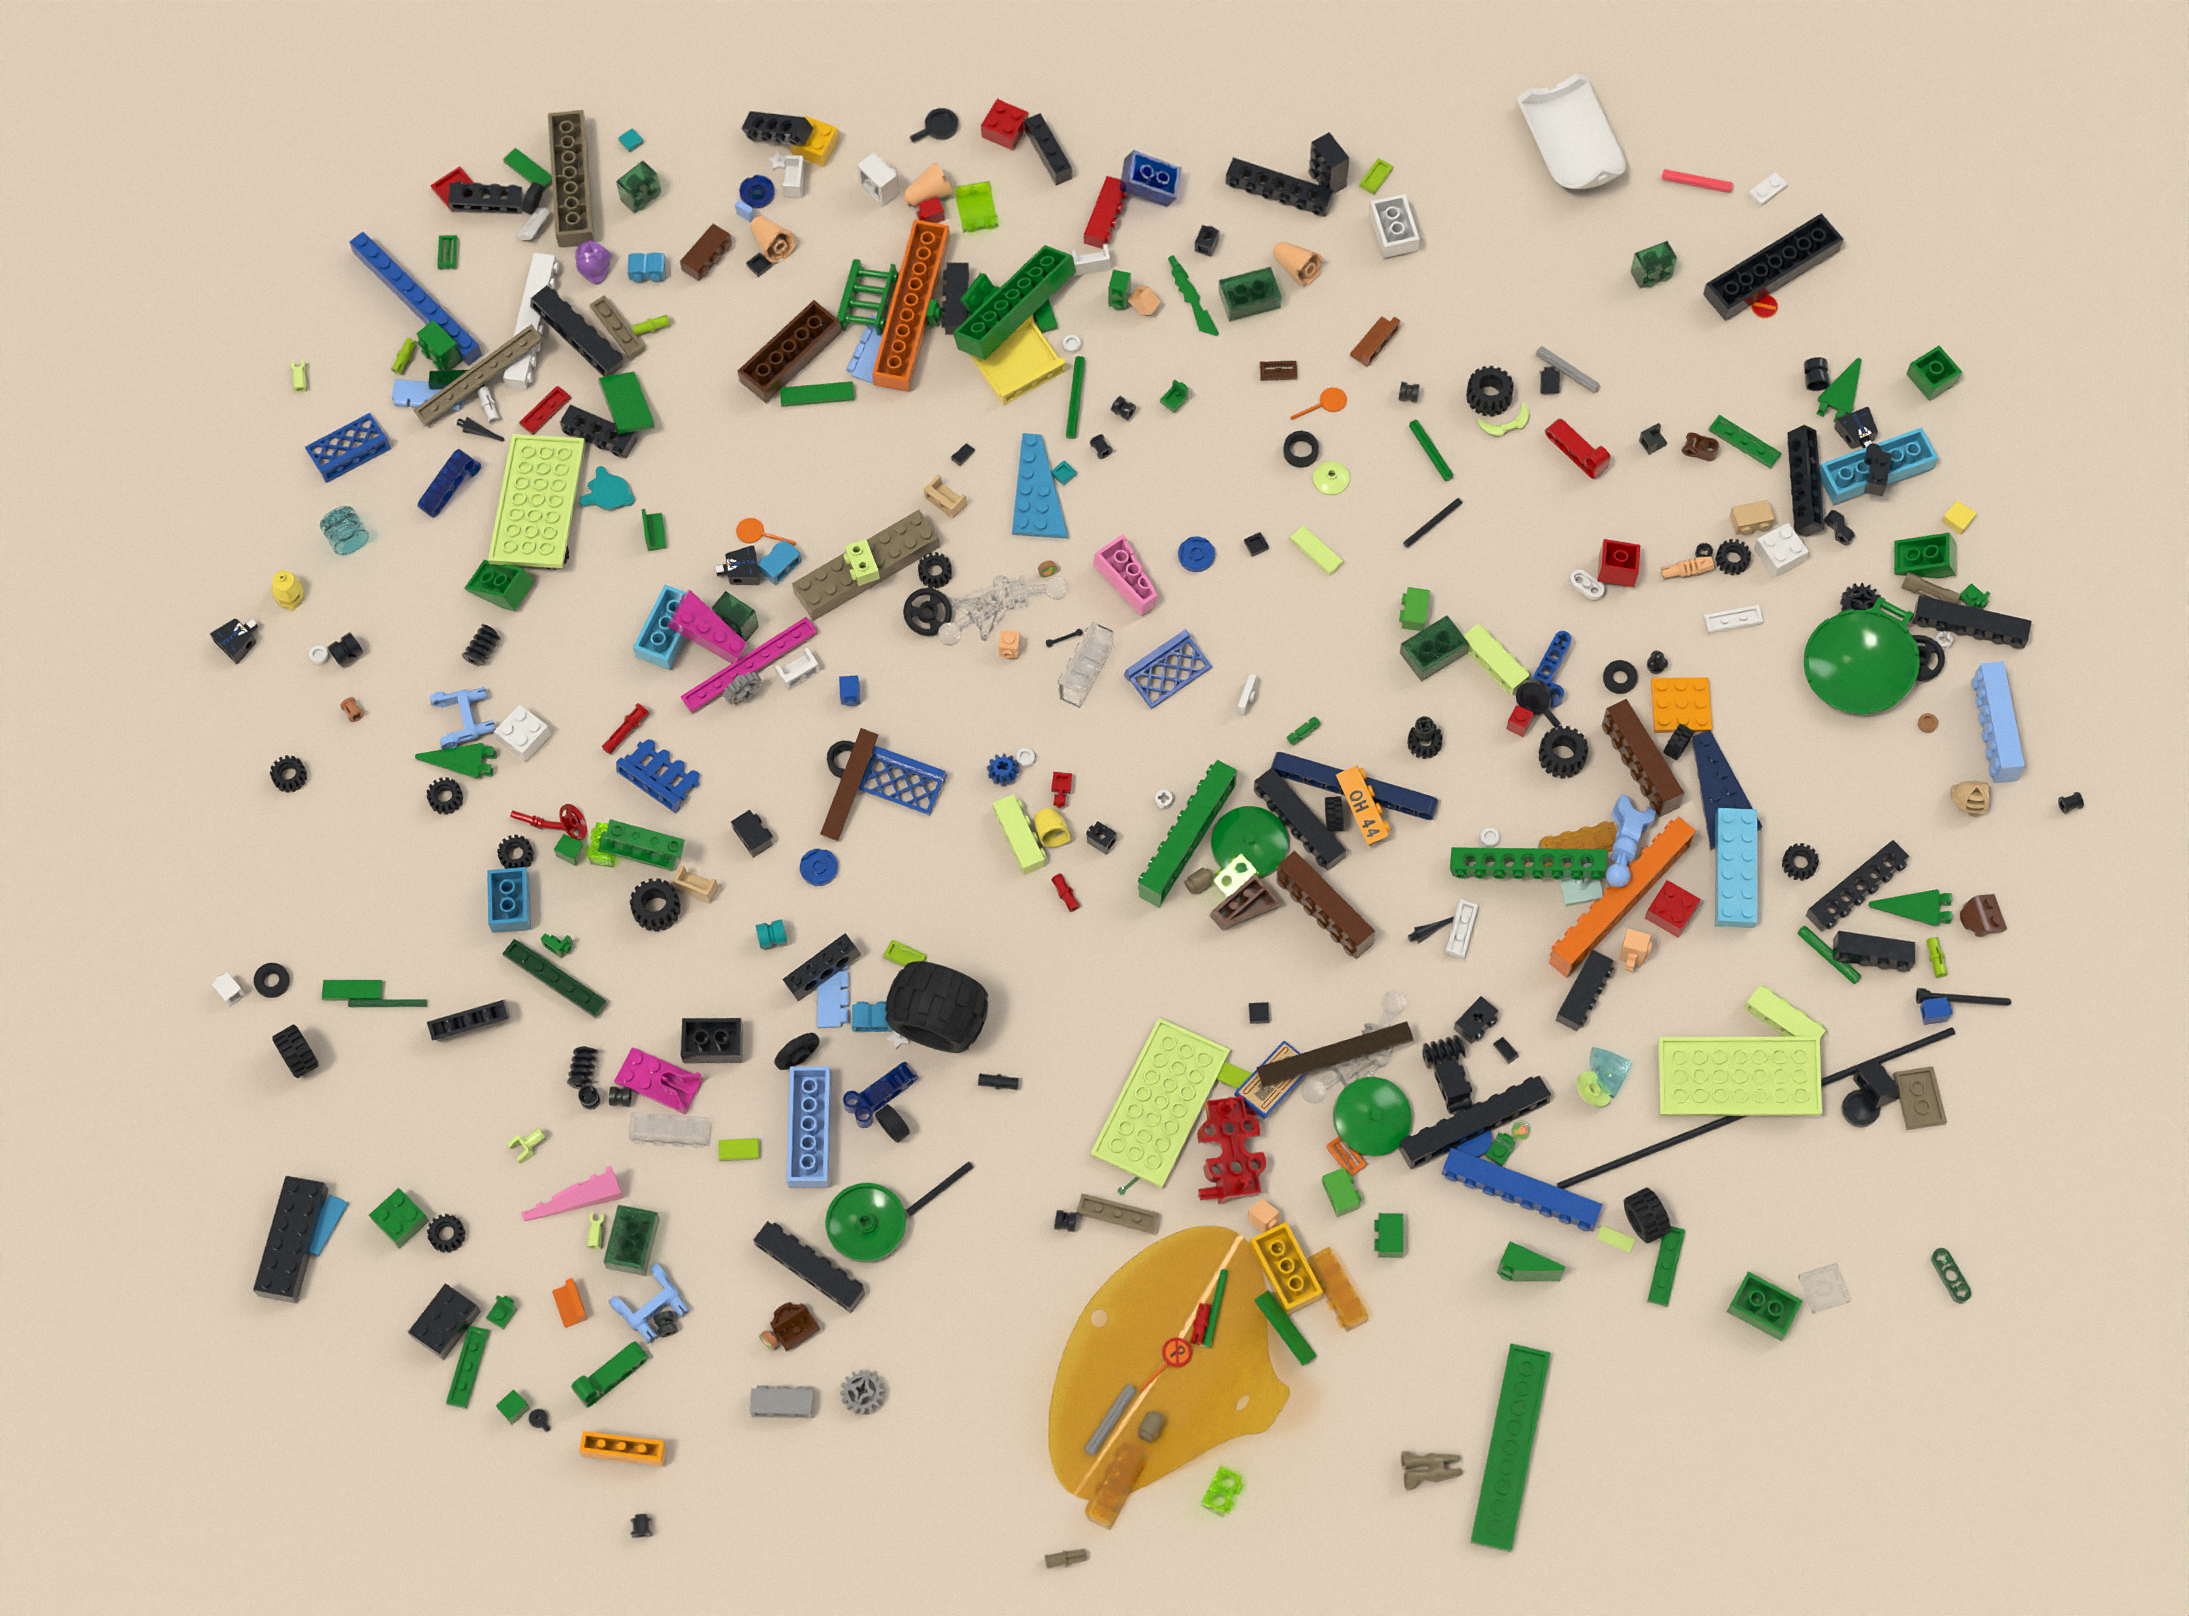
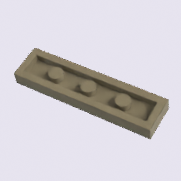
(617, 327)
(1117, 1213)

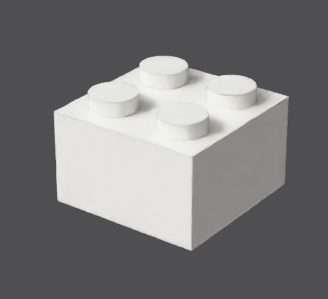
(878, 179)
(1781, 550)
(522, 733)

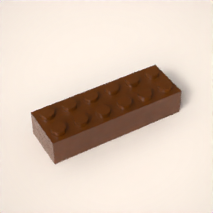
(789, 351)
(1642, 758)
(1325, 905)

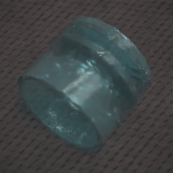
(344, 530)

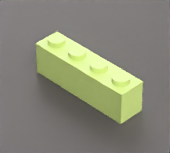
(1495, 660)
(1018, 834)
(1781, 1016)

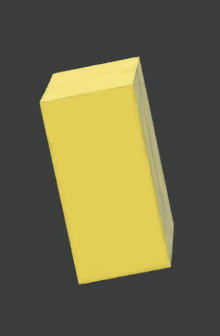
(1959, 517)

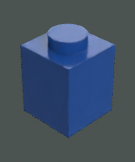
(849, 690)
(1935, 1010)

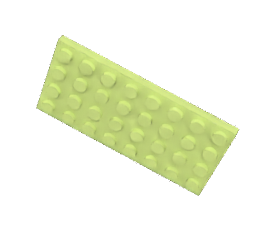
(537, 501)
(1740, 1076)
(1160, 1103)

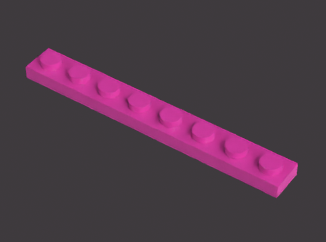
(750, 663)

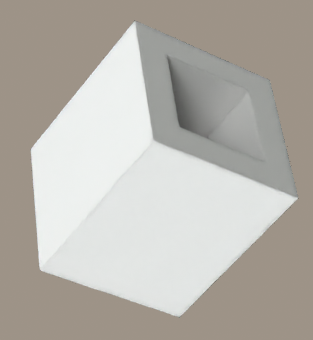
(227, 989)

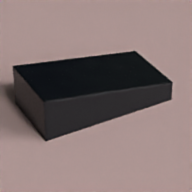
(962, 454)
(1505, 1050)

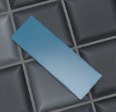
(328, 1220)

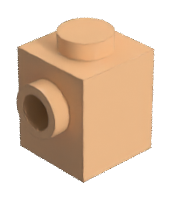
(1144, 300)
(1009, 644)
(1263, 1216)

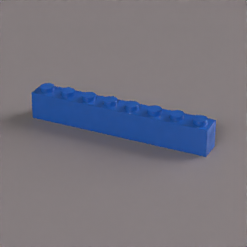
(1521, 1189)

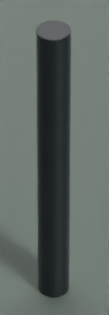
(1430, 524)
(939, 1188)

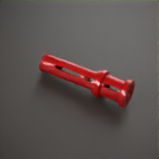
(631, 722)

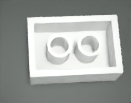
(1394, 226)

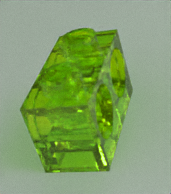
(1237, 878)
(1217, 1489)

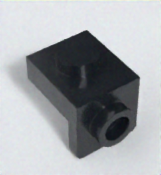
(1549, 380)

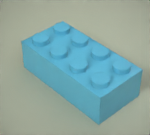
(657, 641)

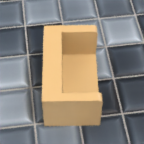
(944, 498)
(694, 885)

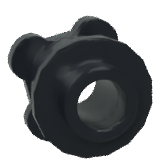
(641, 1526)

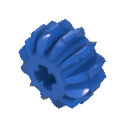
(996, 772)

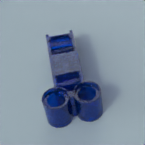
(879, 1093)

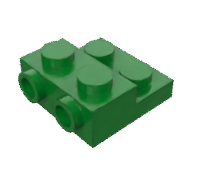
(978, 293)

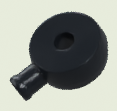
(542, 1422)

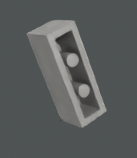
(781, 1402)

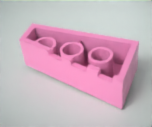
(1125, 574)

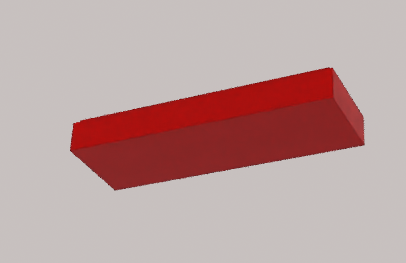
(545, 410)

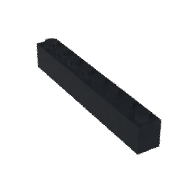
(1474, 1122)

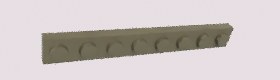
(478, 375)

